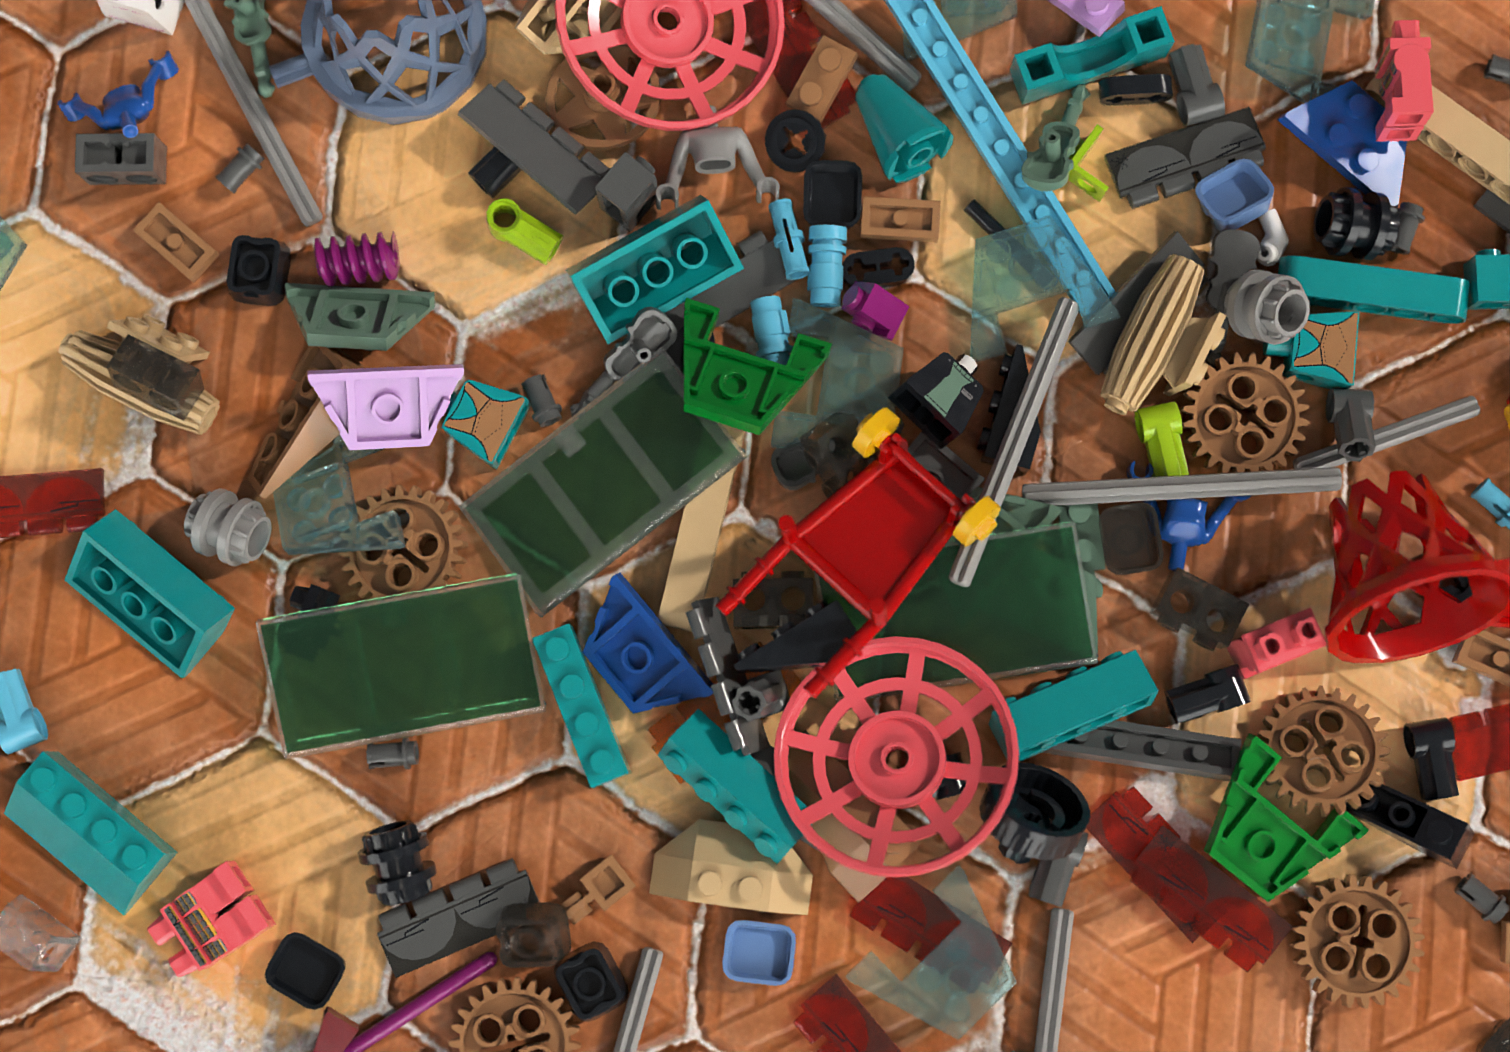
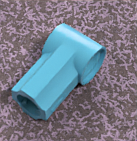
(19, 721)

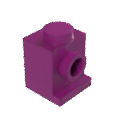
(874, 309)

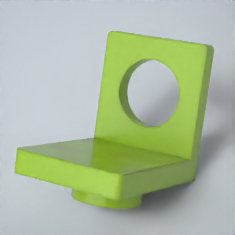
(1078, 175)

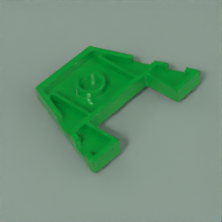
(737, 385)
(1259, 840)

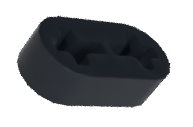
(1135, 89)
(878, 259)

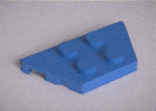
(1344, 134)
(641, 654)

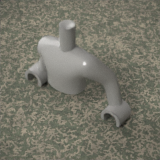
(714, 153)

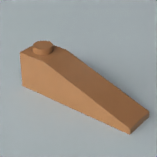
(302, 425)
(838, 835)

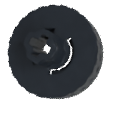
(1036, 798)

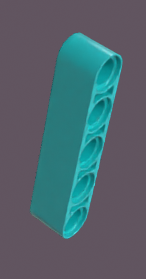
(1379, 289)

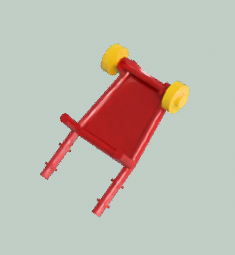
(873, 536)

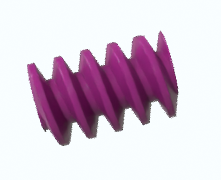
(357, 259)

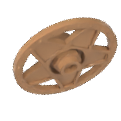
(585, 109)

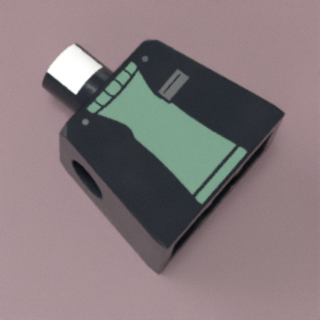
(940, 397)

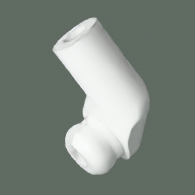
(1275, 238)

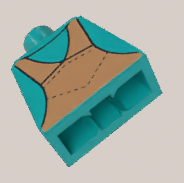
(1322, 350)
(485, 419)

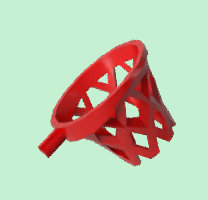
(1387, 572)

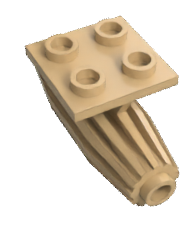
(1162, 339)
(90, 354)

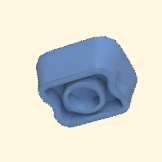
(1235, 194)
(759, 952)

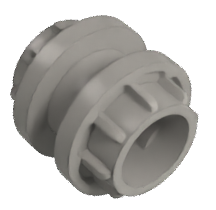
(1266, 306)
(227, 527)

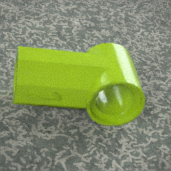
(525, 233)
(1161, 430)

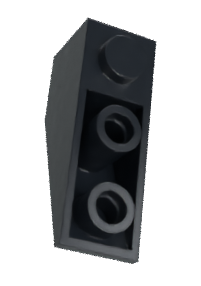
(1002, 406)
(803, 645)
(1415, 824)

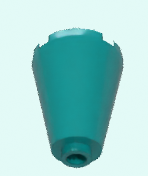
(900, 128)

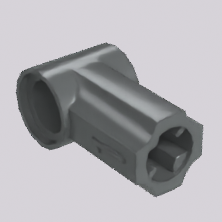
(1197, 95)
(1352, 416)
(761, 696)
(1053, 876)

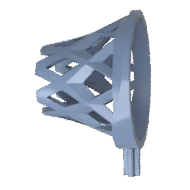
(374, 106)

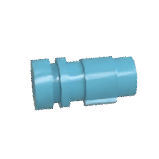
(826, 268)
(771, 329)

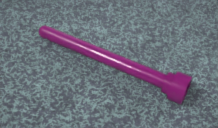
(422, 1003)

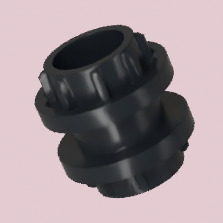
(1356, 224)
(397, 862)

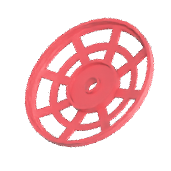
(672, 50)
(898, 731)

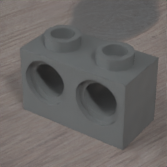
(121, 160)
(628, 190)

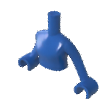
(126, 104)
(1185, 521)

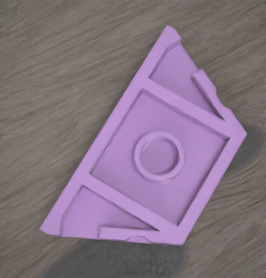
(386, 403)

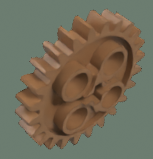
(1263, 387)
(425, 522)
(1353, 734)
(1393, 947)
(505, 1008)

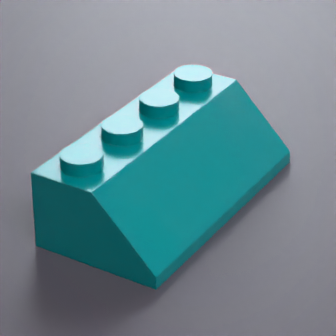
(655, 267)
(148, 592)
(88, 830)

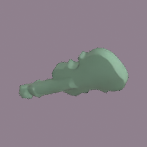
(252, 30)
(1050, 164)

